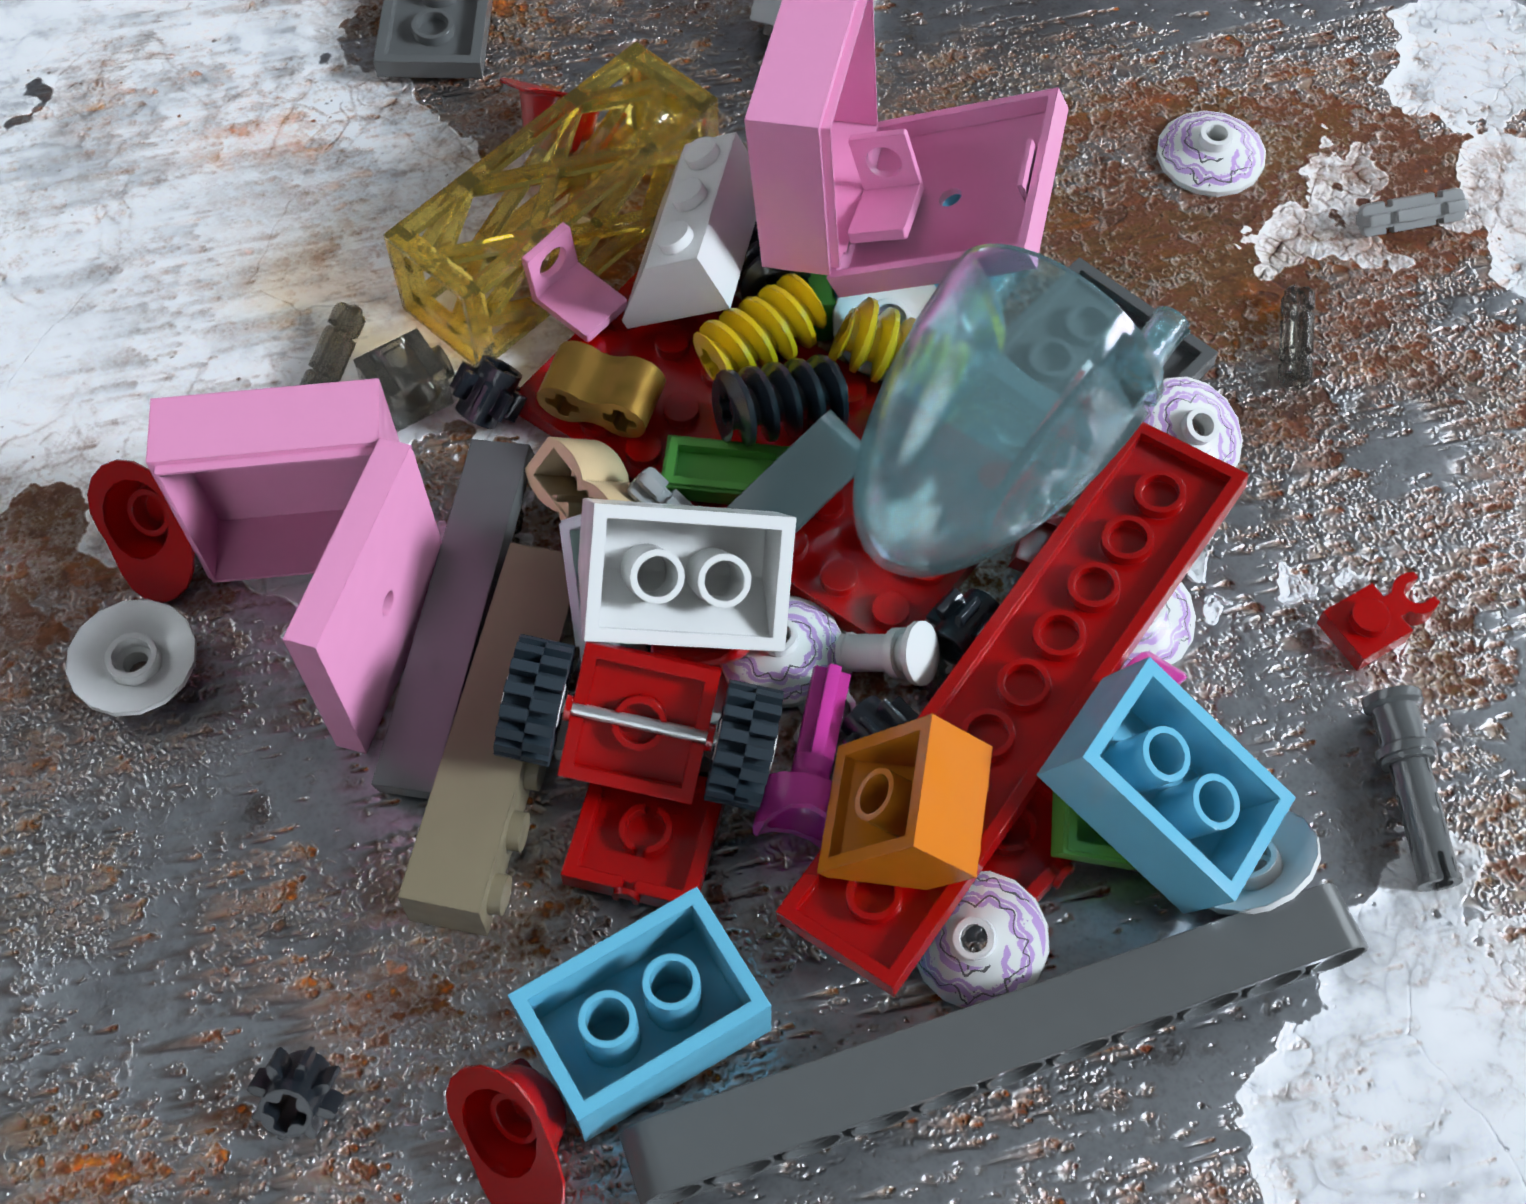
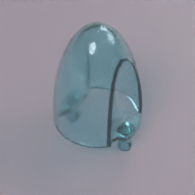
(1001, 409)

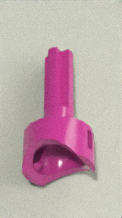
(799, 798)

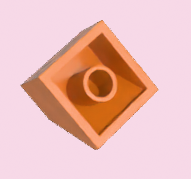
(907, 806)

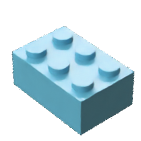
(1167, 787)
(641, 1012)

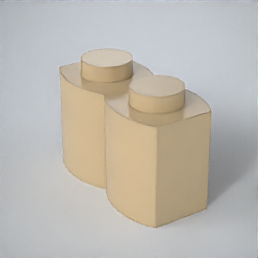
(574, 470)

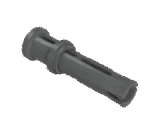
(1408, 758)

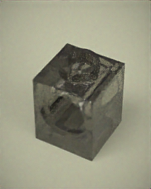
(410, 376)

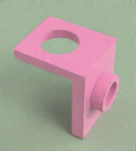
(888, 197)
(569, 288)

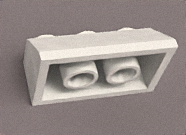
(697, 235)
(684, 575)

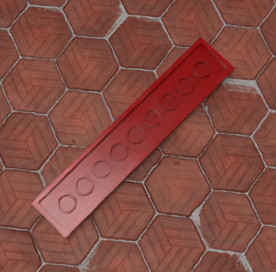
(1033, 671)

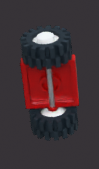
(638, 722)

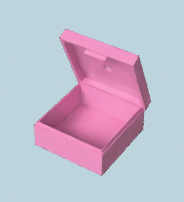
(806, 186)
(315, 489)

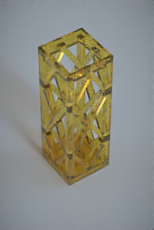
(661, 116)

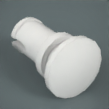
(900, 653)

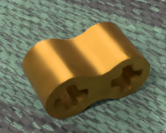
(601, 389)

